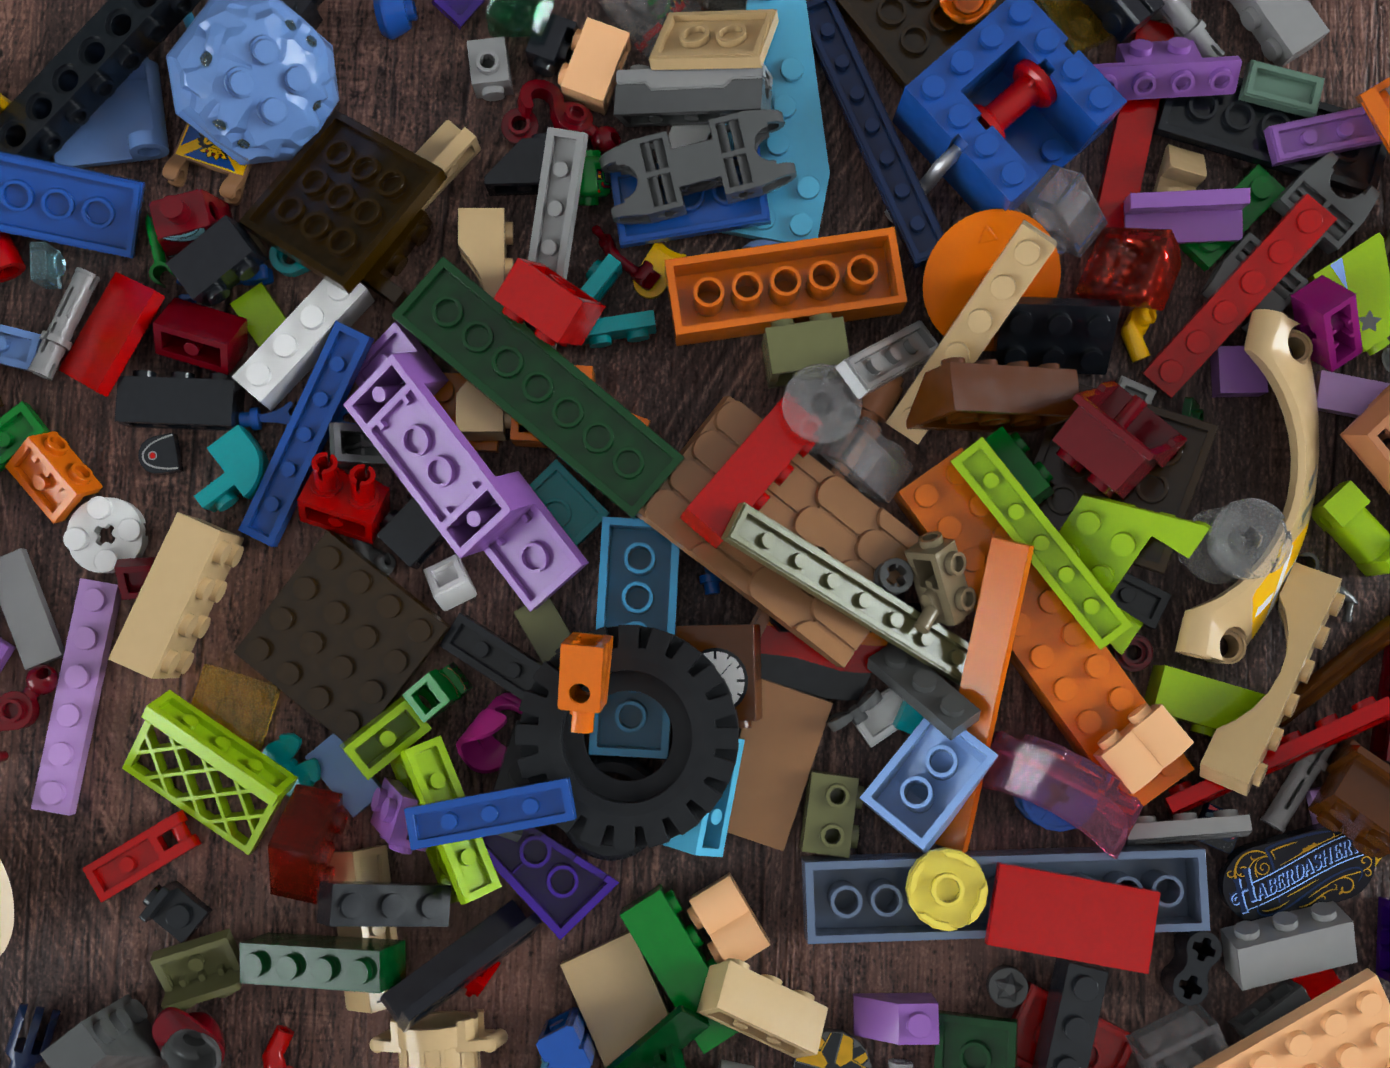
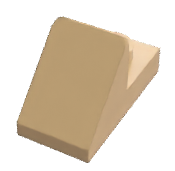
(1180, 170)

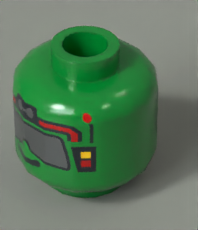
(594, 181)

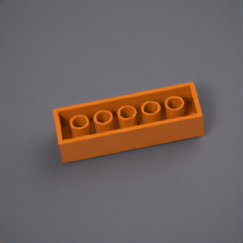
(753, 286)

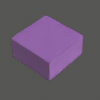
(1235, 374)

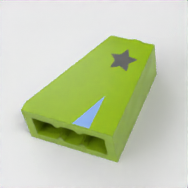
(1368, 276)

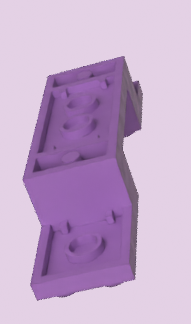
(451, 479)

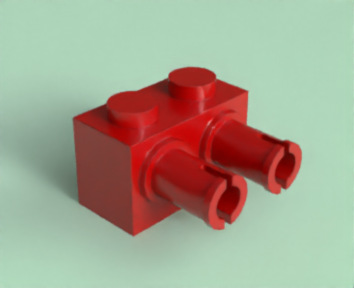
(343, 501)

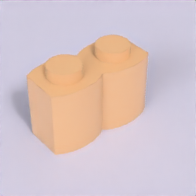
(1142, 747)
(727, 920)

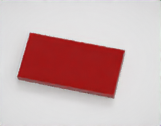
(1072, 917)

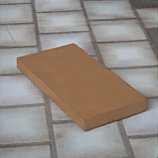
(776, 763)

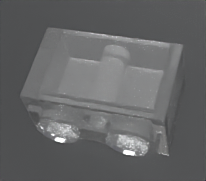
(1067, 210)
(869, 461)

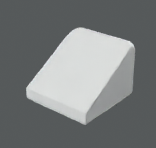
(450, 582)

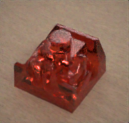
(1132, 267)

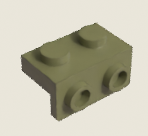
(198, 970)

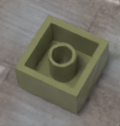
(793, 346)

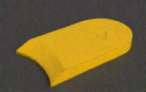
(657, 257)

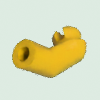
(1134, 331)

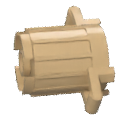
(441, 1040)

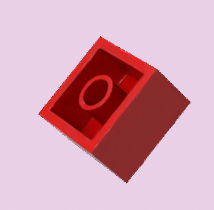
(548, 303)

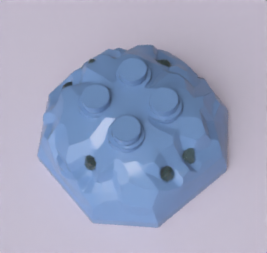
(253, 79)

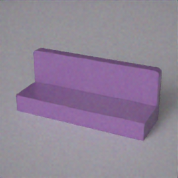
(1191, 214)

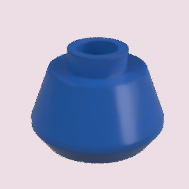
(394, 16)

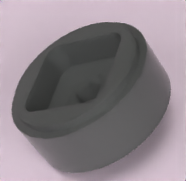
(1007, 986)

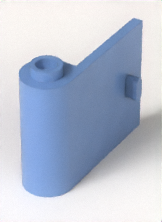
(125, 127)

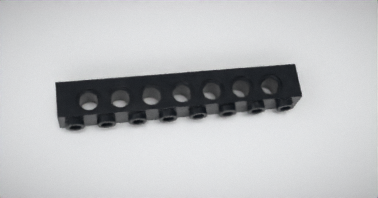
(86, 74)

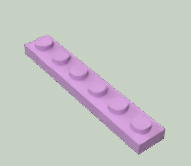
(77, 697)

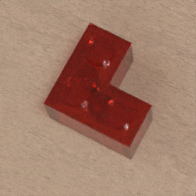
(304, 843)

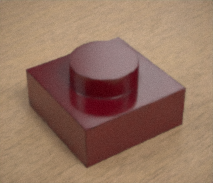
(132, 575)

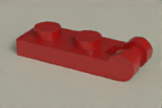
(140, 856)

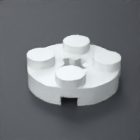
(85, 526)

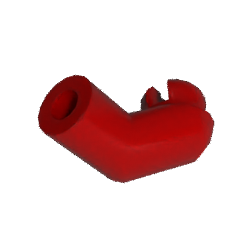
(274, 1052)

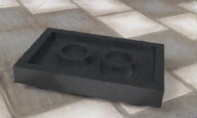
(1059, 331)

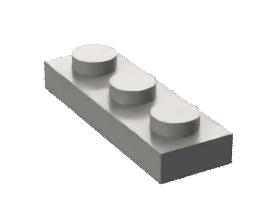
(1188, 827)

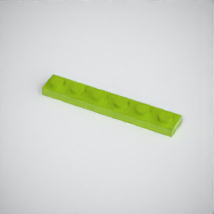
(1051, 553)

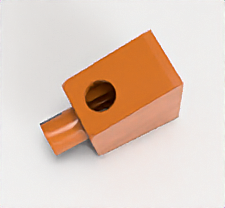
(585, 661)

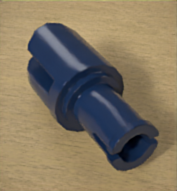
(26, 1051)

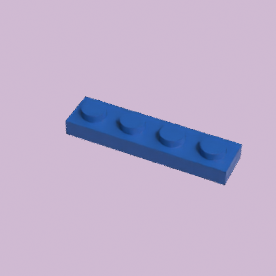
(490, 813)

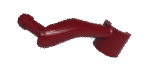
(642, 275)

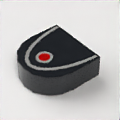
(161, 454)

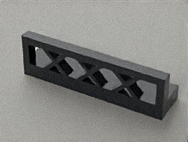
(459, 964)

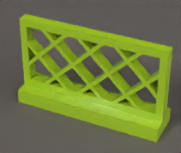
(218, 751)
(432, 778)

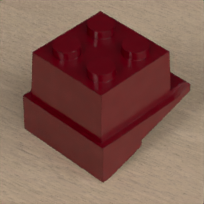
(1115, 438)

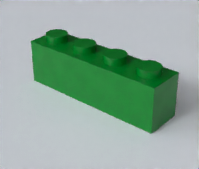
(673, 954)

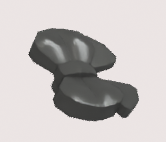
(856, 712)

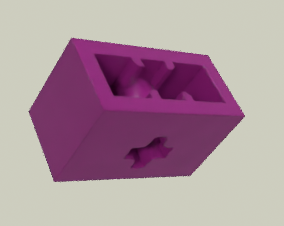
(1330, 320)

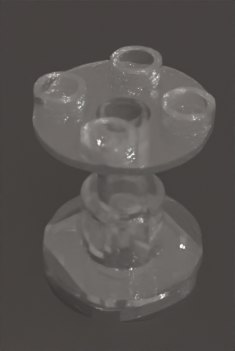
(820, 406)
(1242, 543)

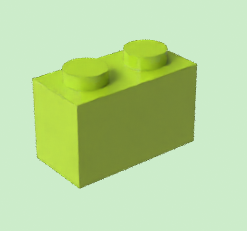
(384, 738)

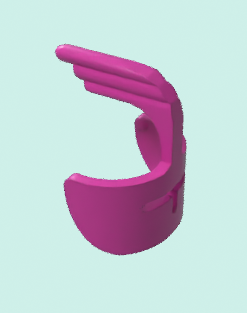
(488, 754)

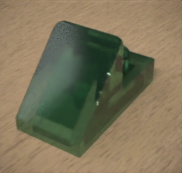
(518, 17)

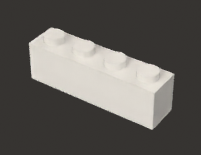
(299, 341)

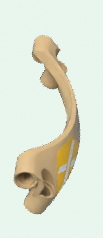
(1247, 603)

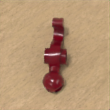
(567, 115)
(21, 708)

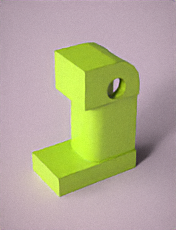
(1354, 528)

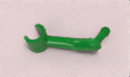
(158, 254)

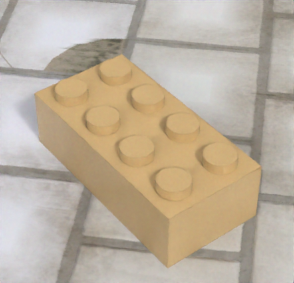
(177, 598)

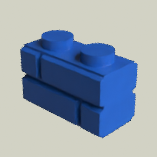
(566, 1041)

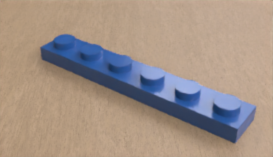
(306, 434)

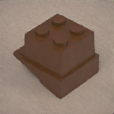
(1356, 799)

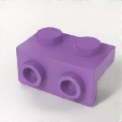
(389, 814)

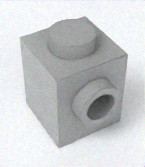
(490, 68)

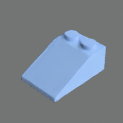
(928, 783)

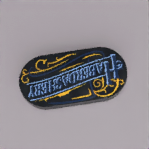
(1293, 872)

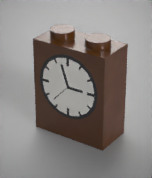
(737, 658)

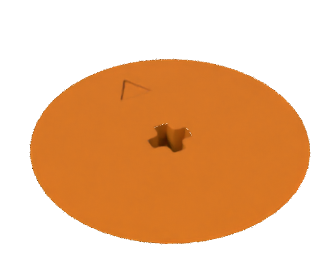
(965, 258)

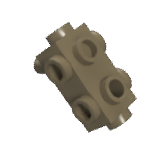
(939, 581)

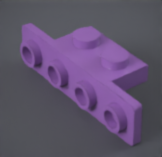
(1169, 70)

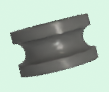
(904, 580)

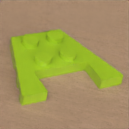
(1112, 534)

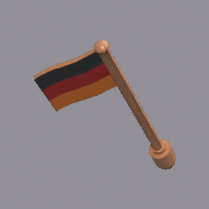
(792, 661)

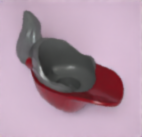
(188, 1039)

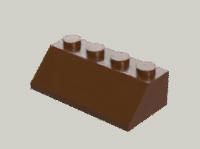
(992, 395)

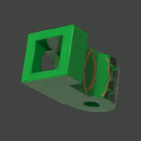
(441, 690)

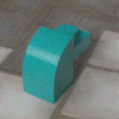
(243, 466)

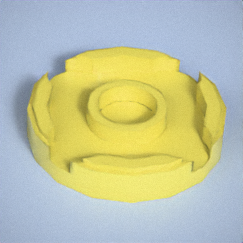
(946, 889)

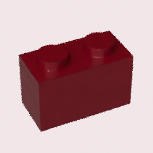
(200, 336)

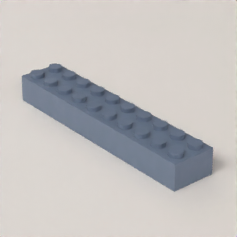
(868, 901)

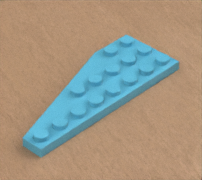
(798, 205)

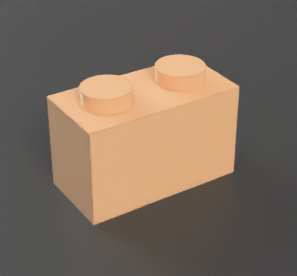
(594, 63)

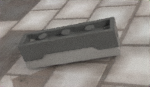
(688, 96)

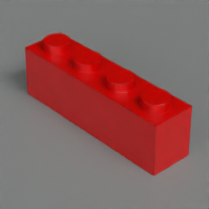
(746, 476)

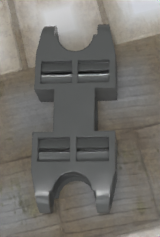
(697, 167)
(1315, 182)

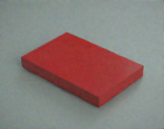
(111, 333)
(1109, 1045)

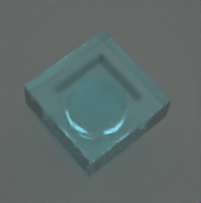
(46, 265)

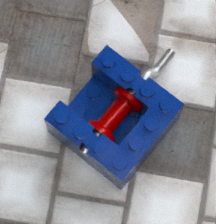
(1005, 108)

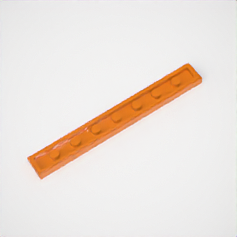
(989, 658)

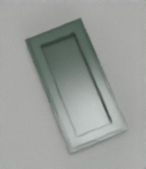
(1281, 89)

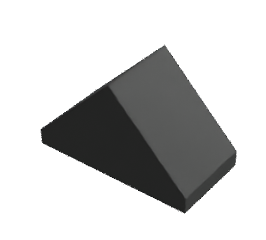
(353, 447)

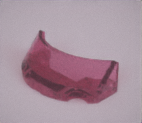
(1064, 786)

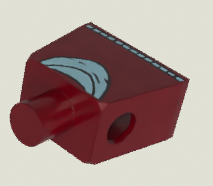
(185, 217)

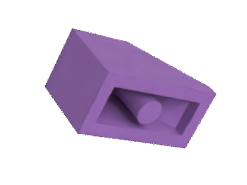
(897, 1018)

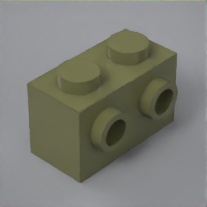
(830, 814)

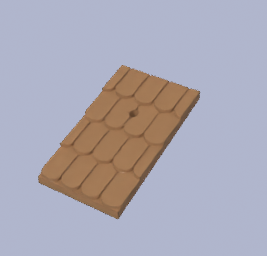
(808, 503)

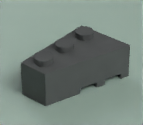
(108, 1039)

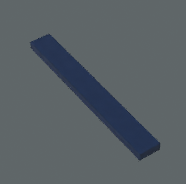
(873, 131)

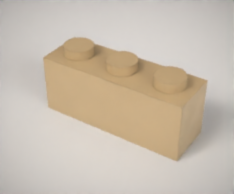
(763, 1008)

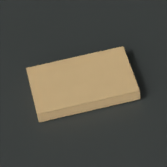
(714, 40)
(615, 994)

